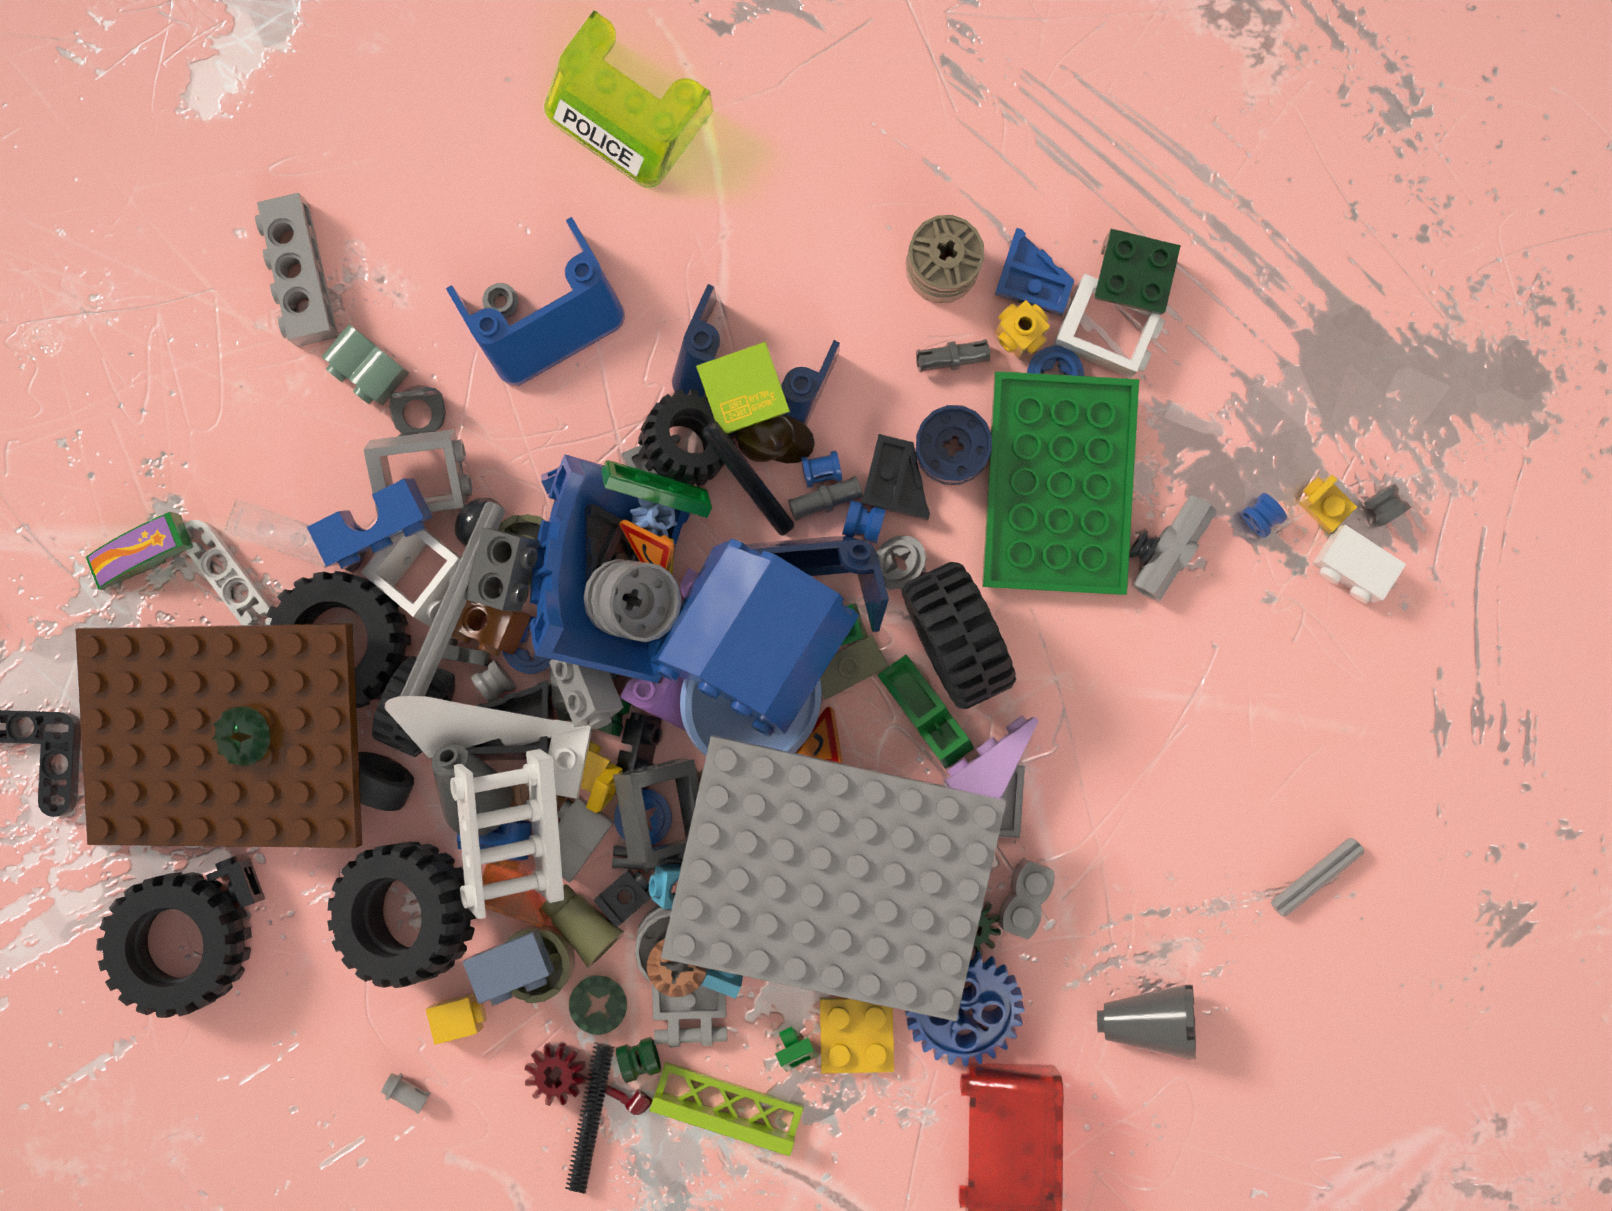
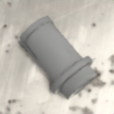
(405, 1092)

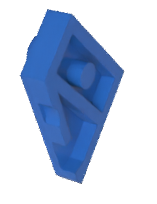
(1033, 277)

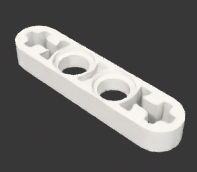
(230, 577)

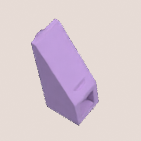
(996, 761)

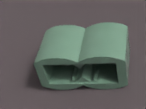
(364, 365)

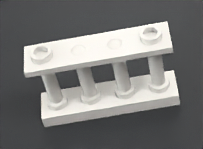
(542, 845)

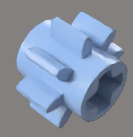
(654, 517)

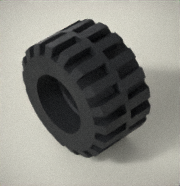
(661, 451)
(384, 726)

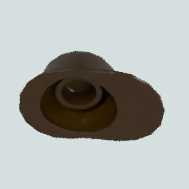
(776, 439)

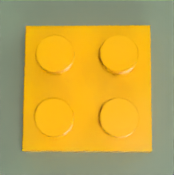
(855, 1036)

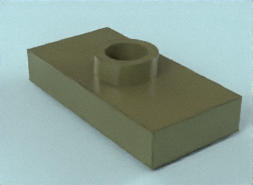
(852, 667)

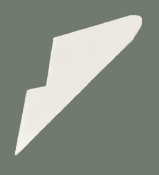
(441, 722)

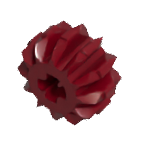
(569, 1075)

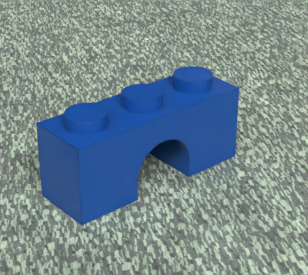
(399, 511)

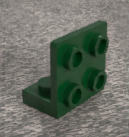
(1136, 271)

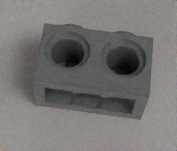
(493, 567)

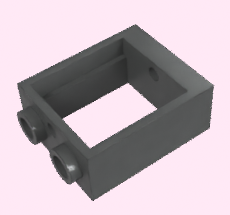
(633, 813)

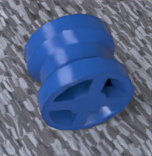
(1264, 515)

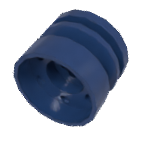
(972, 435)

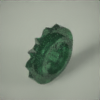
(246, 721)
(598, 1022)

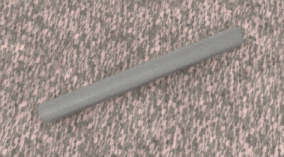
(450, 608)

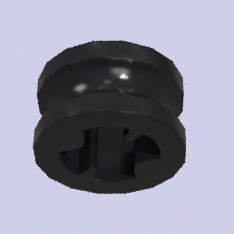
(1143, 546)

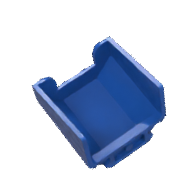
(755, 634)

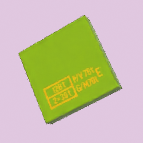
(743, 388)

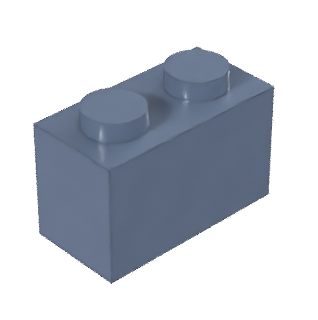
(509, 967)

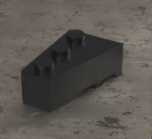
(531, 702)

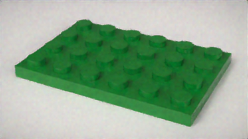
(1060, 483)

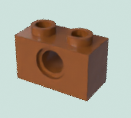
(500, 633)

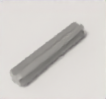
(1317, 877)

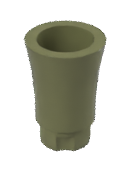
(582, 926)

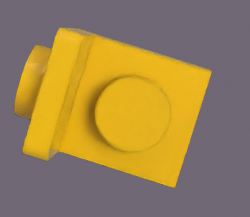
(1326, 502)

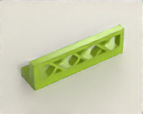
(723, 1122)

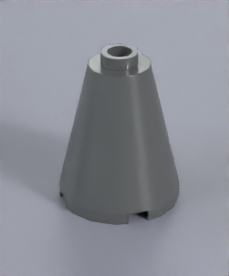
(486, 801)
(1153, 1021)

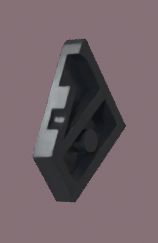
(895, 479)
(604, 539)

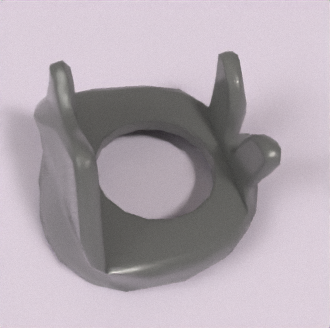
(427, 394)

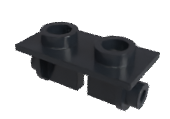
(644, 735)

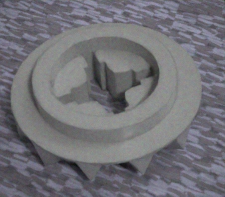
(907, 549)

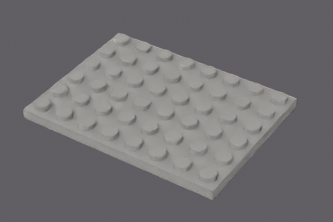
(833, 878)

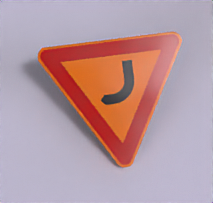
(649, 546)
(824, 739)

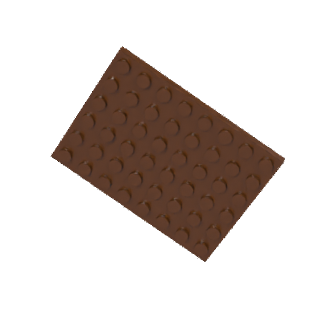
(150, 728)

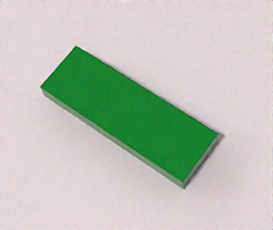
(656, 488)

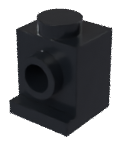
(609, 900)

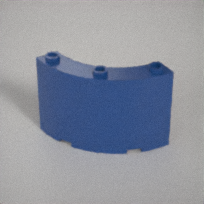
(559, 577)

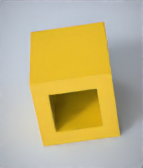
(455, 1018)

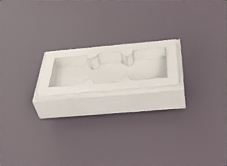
(569, 760)

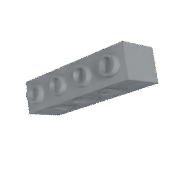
(275, 219)

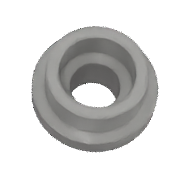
(497, 290)

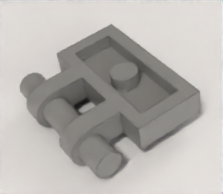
(701, 1005)

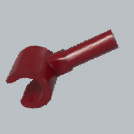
(636, 1104)

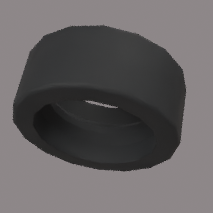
(383, 782)

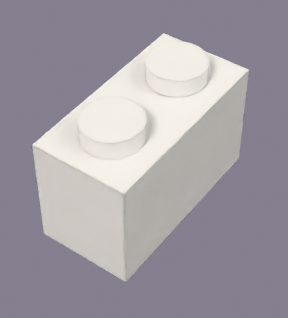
(1358, 565)

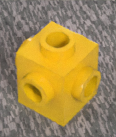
(1015, 339)

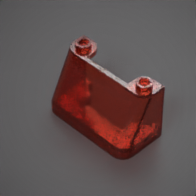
(1013, 1138)

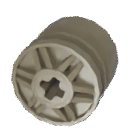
(948, 279)

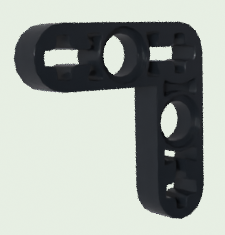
(52, 744)

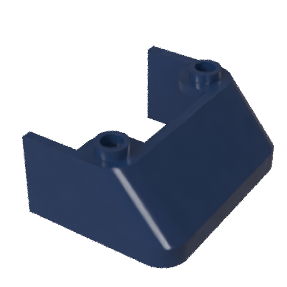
(701, 343)
(837, 556)

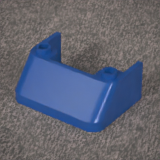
(554, 330)

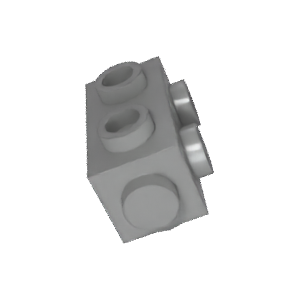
(587, 694)

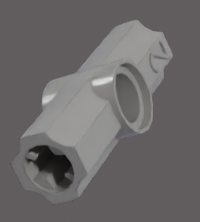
(1175, 548)

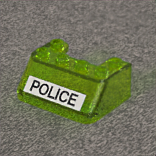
(616, 114)

